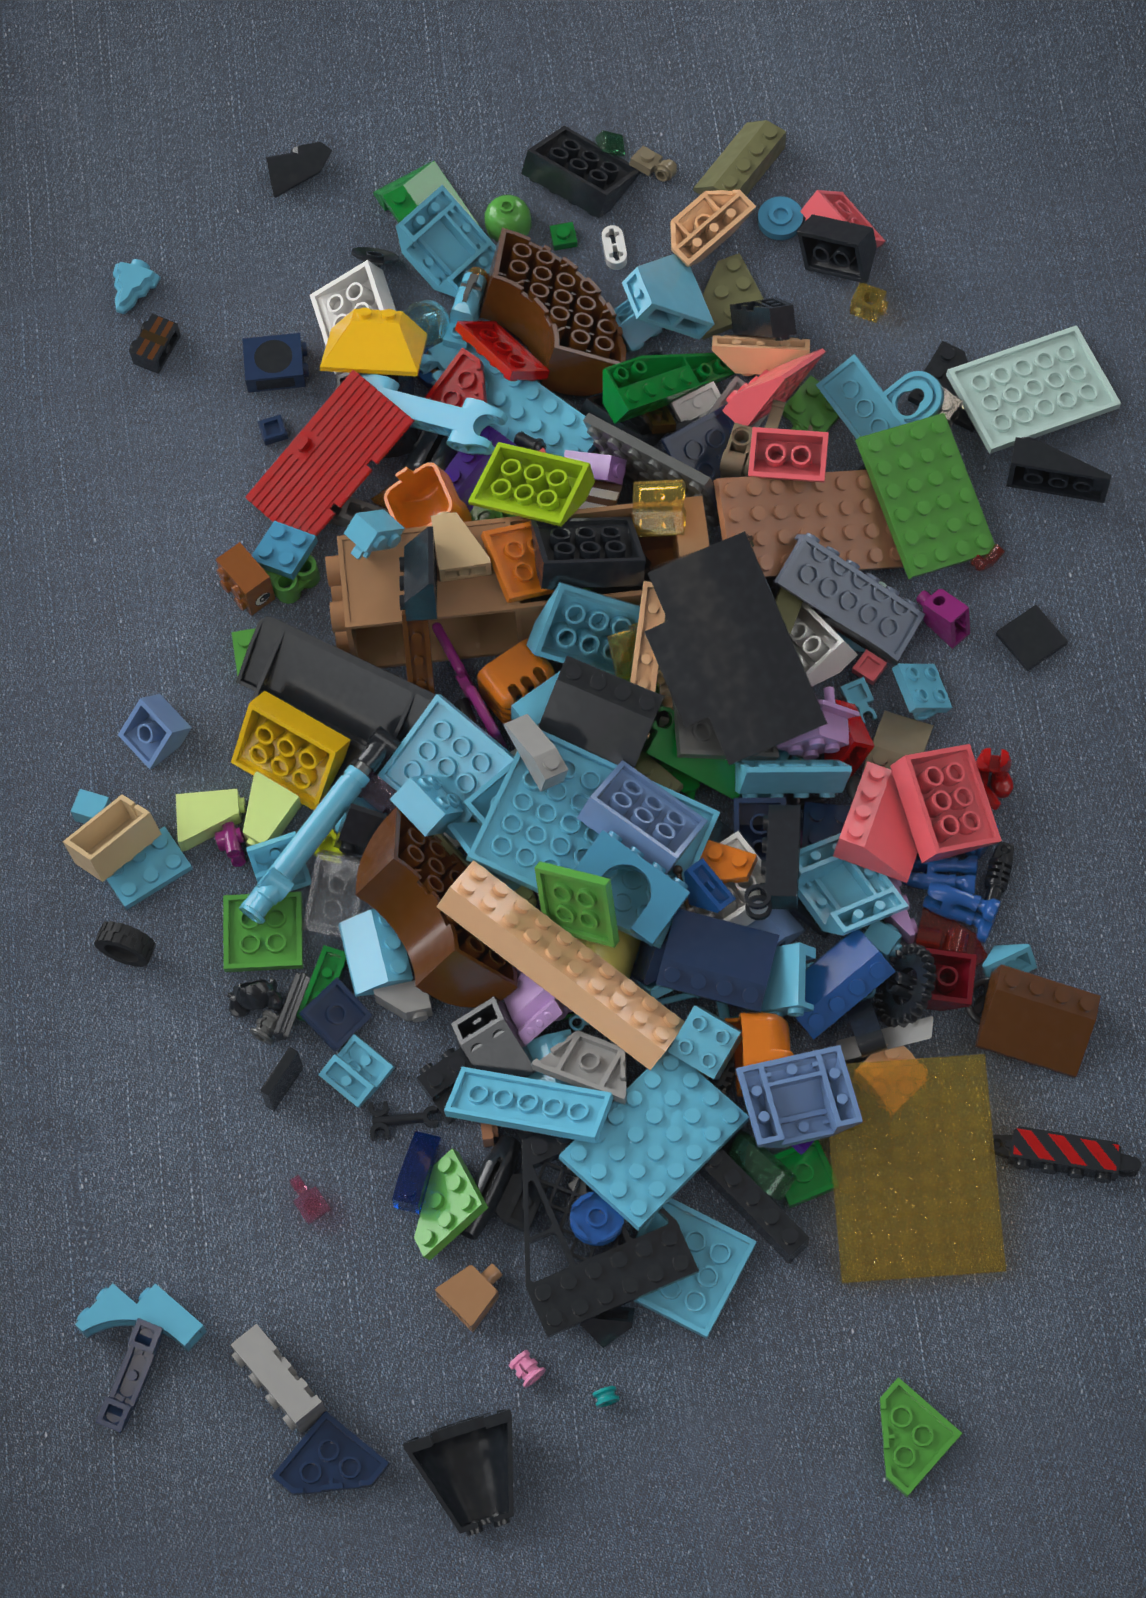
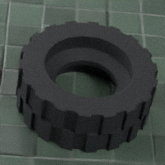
(125, 944)

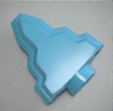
(132, 282)

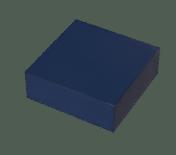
(272, 430)

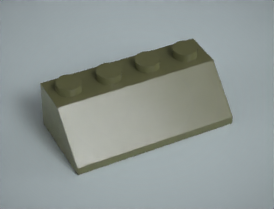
(744, 158)

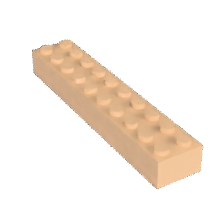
(561, 964)

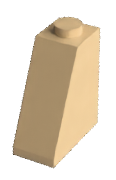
(457, 549)

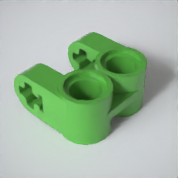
(301, 581)

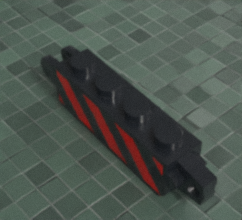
(1065, 1154)

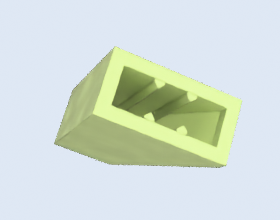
(268, 810)
(205, 813)

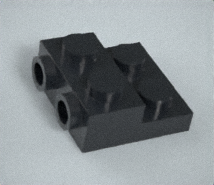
(440, 1078)

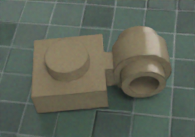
(649, 161)

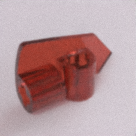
(948, 935)

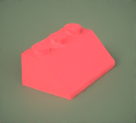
(839, 207)
(788, 454)

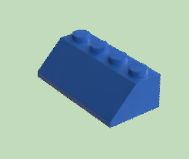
(841, 981)

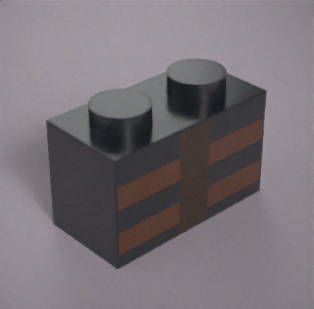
(154, 343)

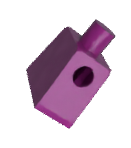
(945, 616)

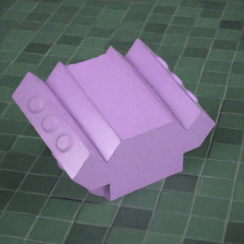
(533, 1008)

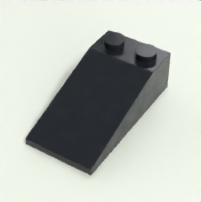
(1051, 471)

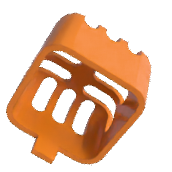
(511, 676)

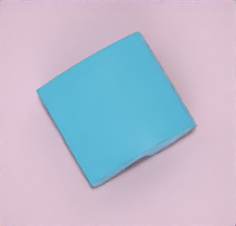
(265, 853)
(357, 1071)

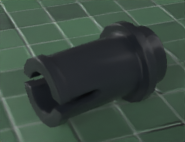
(526, 441)

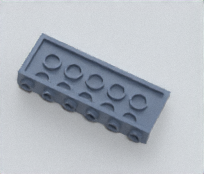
(848, 595)

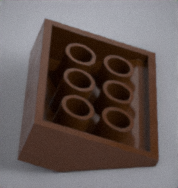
(1037, 1020)

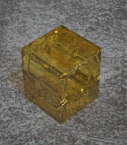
(868, 293)

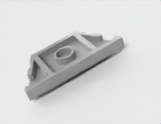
(587, 1064)

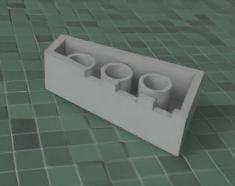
(278, 1379)

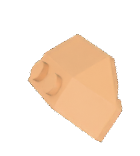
(708, 223)
(755, 354)

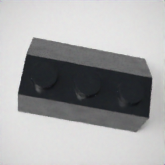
(837, 248)
(635, 426)
(419, 577)

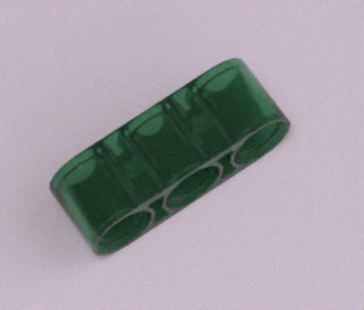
(761, 1165)

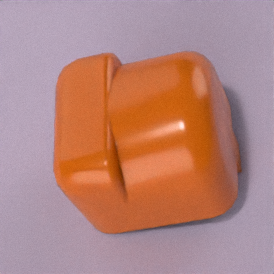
(422, 495)
(763, 1039)

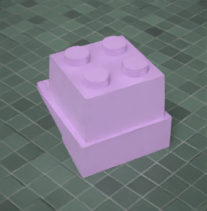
(826, 738)

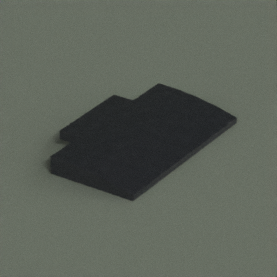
(730, 651)

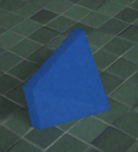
(706, 888)

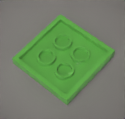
(578, 903)
(264, 946)

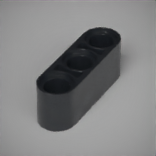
(866, 1028)

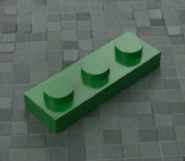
(328, 967)

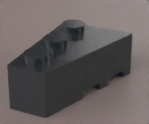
(764, 318)

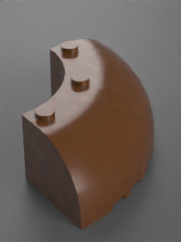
(553, 314)
(404, 882)

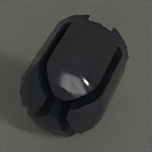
(430, 448)

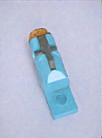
(466, 305)

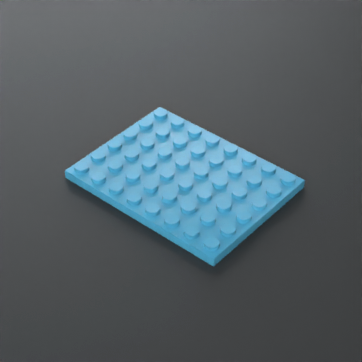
(544, 827)

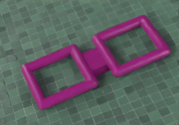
(467, 685)

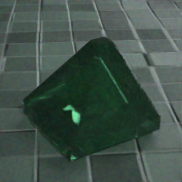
(611, 143)

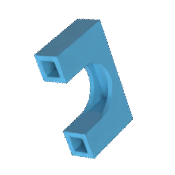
(666, 895)

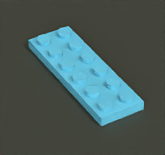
(529, 1104)

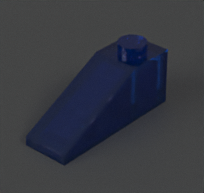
(416, 1172)

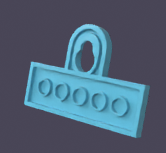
(870, 409)

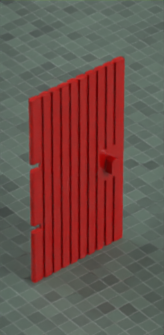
(330, 456)

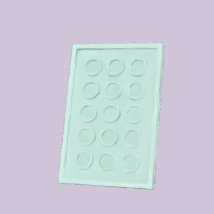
(1033, 389)

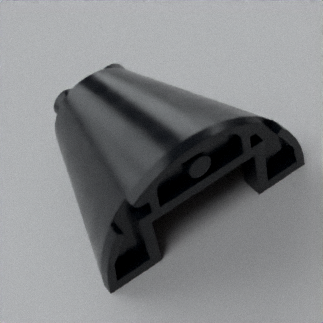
(469, 1469)

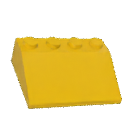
(289, 748)

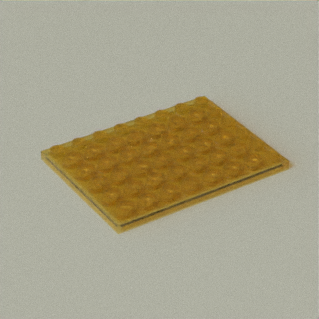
(918, 1172)

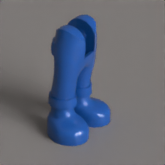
(953, 865)
(962, 907)

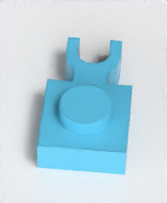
(860, 695)

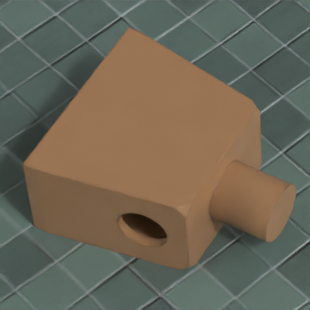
(470, 1294)

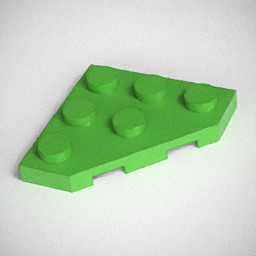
(448, 1205)
(912, 1436)

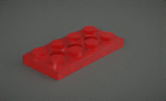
(502, 350)

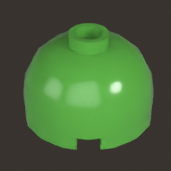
(509, 213)

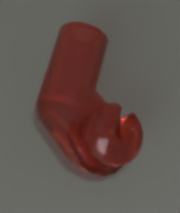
(989, 560)

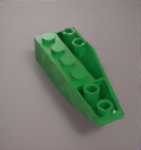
(656, 381)

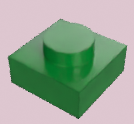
(563, 236)

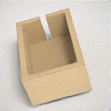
(112, 838)

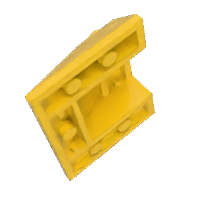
(375, 344)

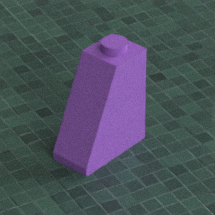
(604, 467)

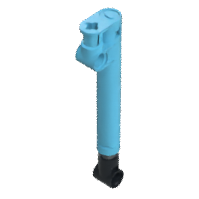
(279, 877)

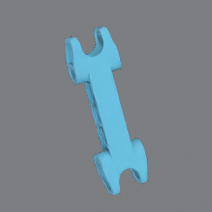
(458, 423)

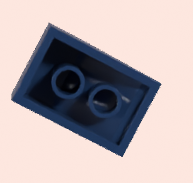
(748, 819)

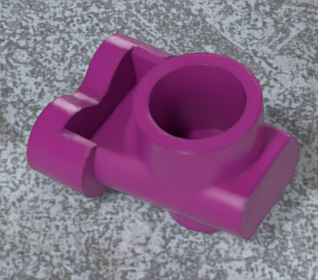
(230, 841)

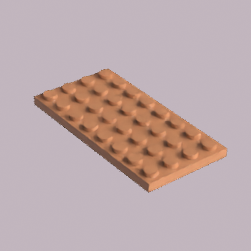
(838, 512)

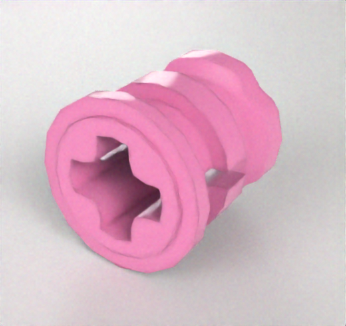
(526, 1368)

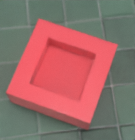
(869, 667)

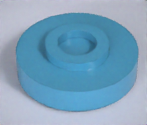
(780, 218)

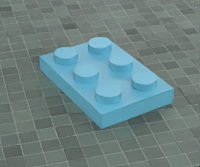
(149, 870)

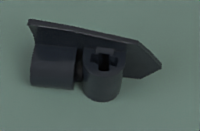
(297, 166)

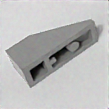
(537, 752)

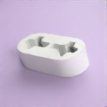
(618, 247)

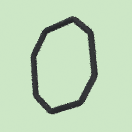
(861, 641)

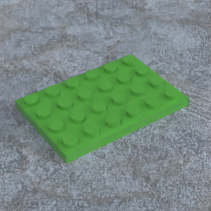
(925, 495)

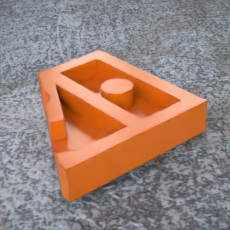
(729, 862)

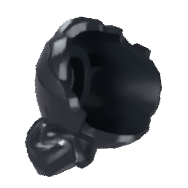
(254, 996)

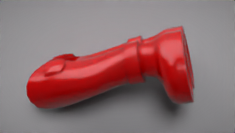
(999, 766)

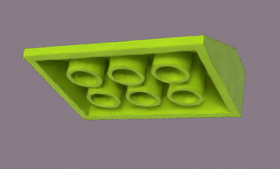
(533, 484)

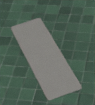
(894, 1037)

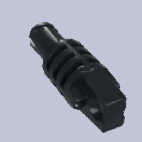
(999, 870)

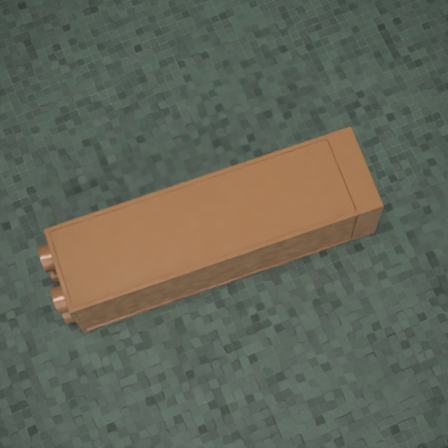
(471, 609)

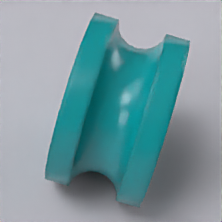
(605, 1396)

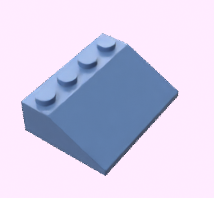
(642, 816)

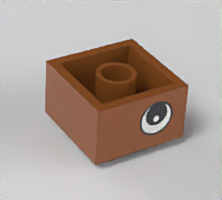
(244, 579)

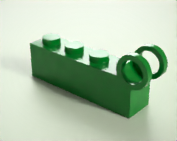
(711, 772)

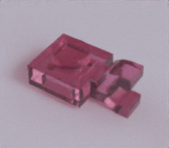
(310, 1202)

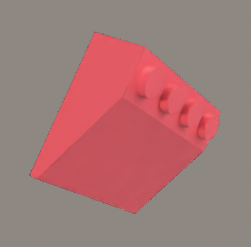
(756, 398)
(945, 802)
(877, 827)

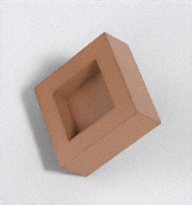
(488, 1133)

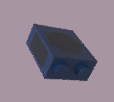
(275, 362)

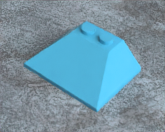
(444, 242)
(841, 893)

